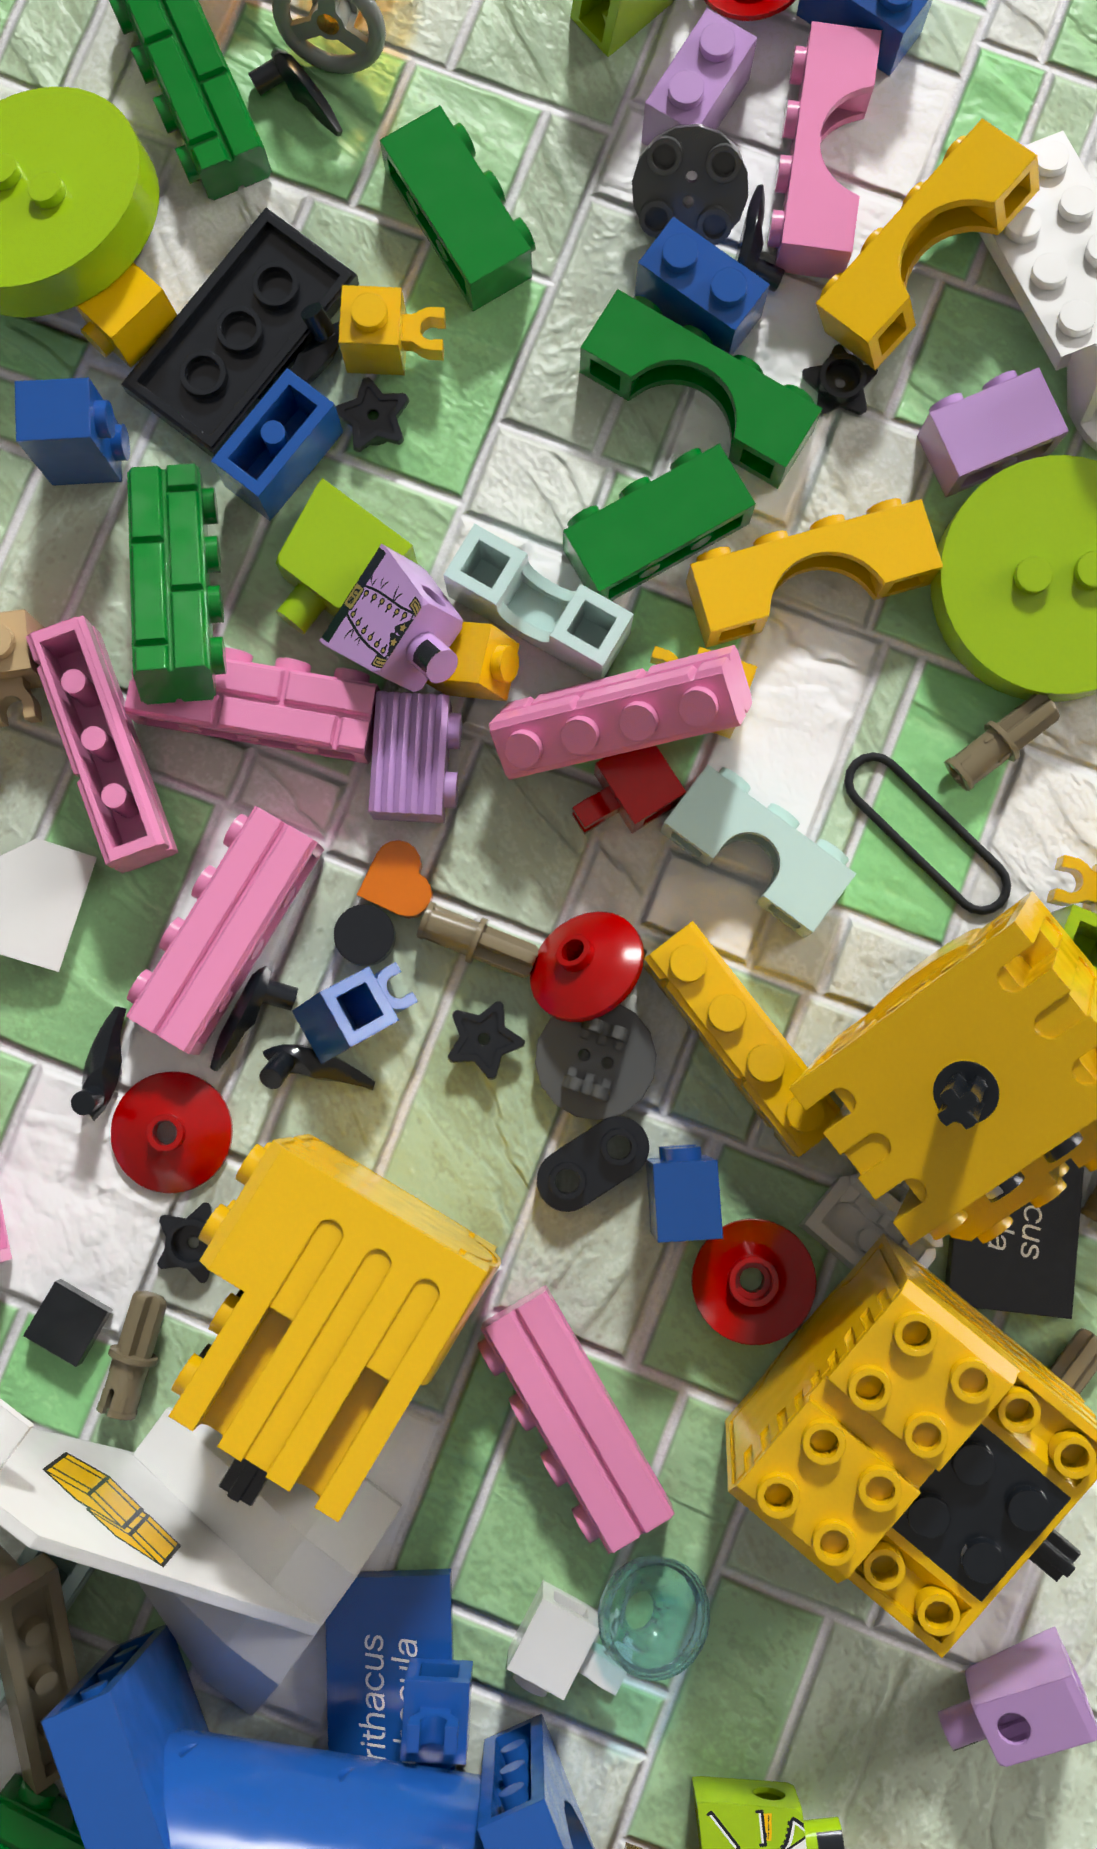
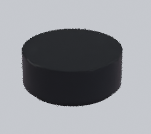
(364, 935)

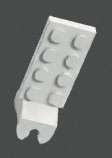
(1052, 271)

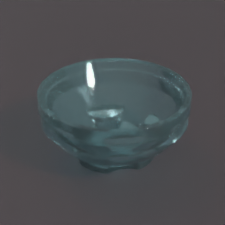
(677, 1624)

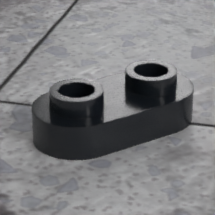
(590, 1160)

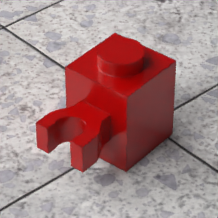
(635, 786)

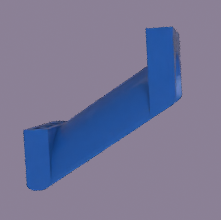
(156, 1778)

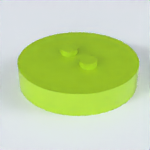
(71, 199)
(1024, 580)

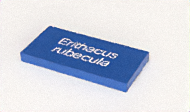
(368, 1652)

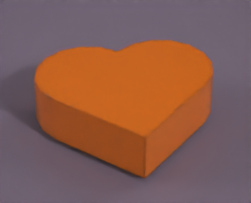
(396, 881)

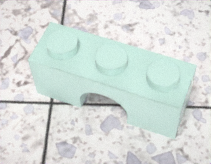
(567, 624)
(804, 873)

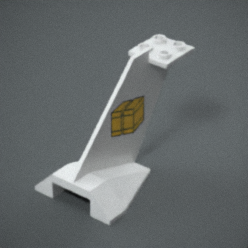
(225, 1576)

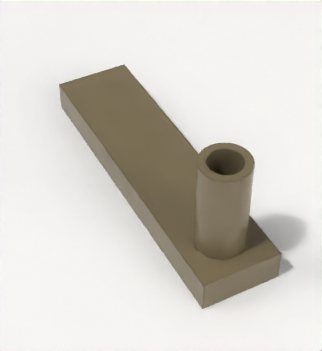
(34, 1658)

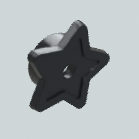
(845, 367)
(377, 431)
(486, 1056)
(177, 1250)

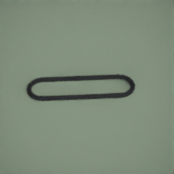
(944, 815)

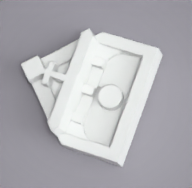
(41, 900)
(851, 1221)

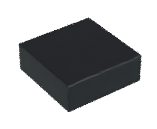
(68, 1322)

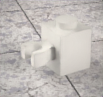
(557, 1644)

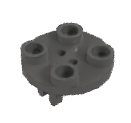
(717, 191)
(586, 1086)

